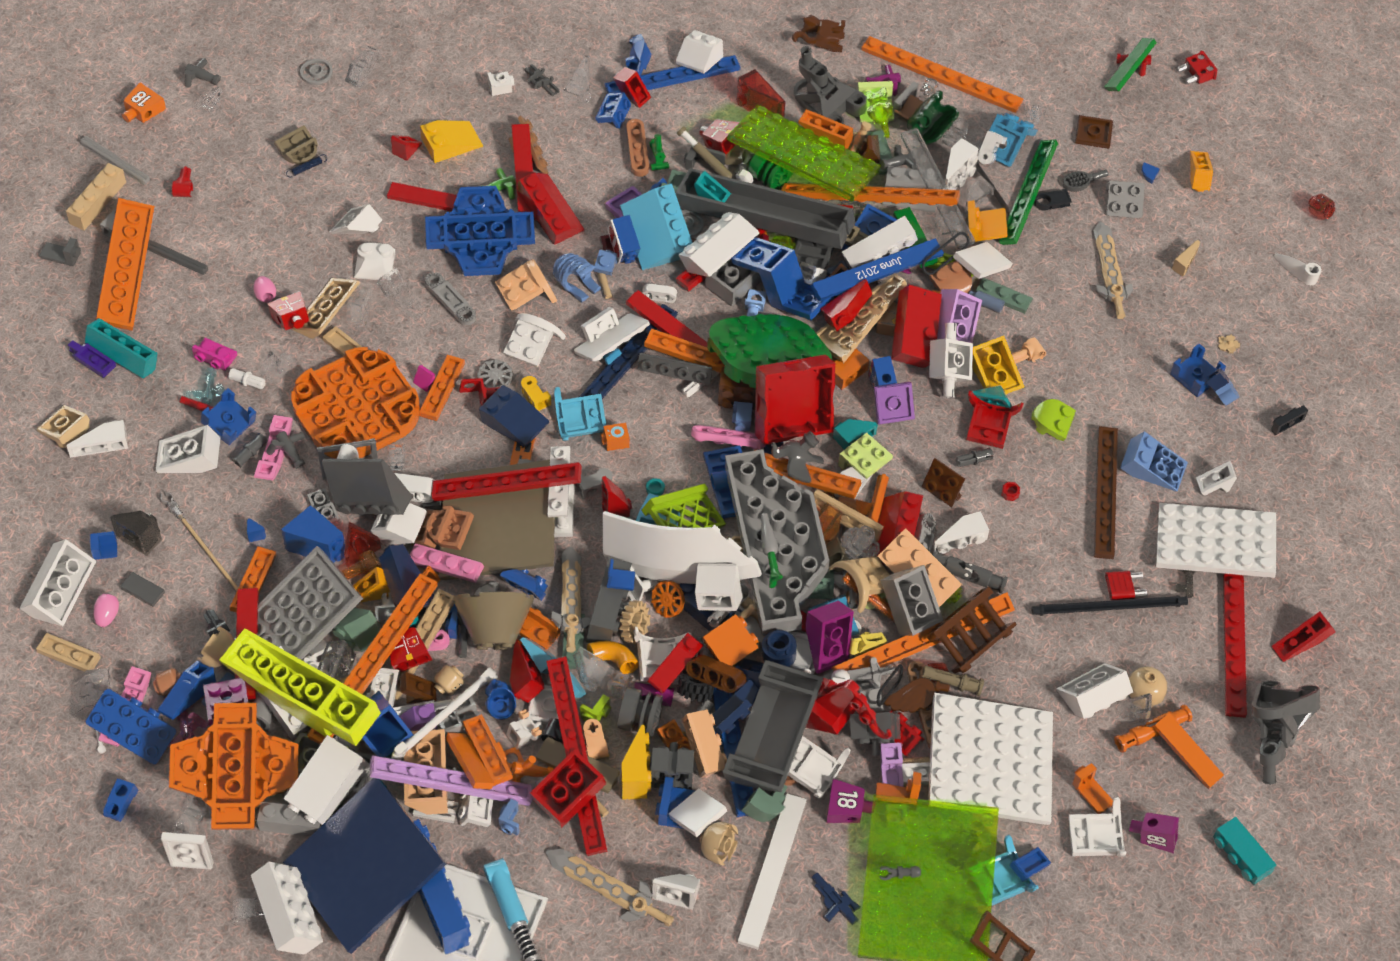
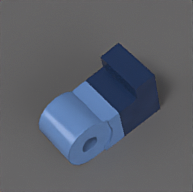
(1222, 386)

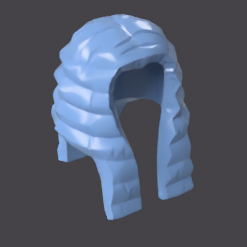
(579, 266)

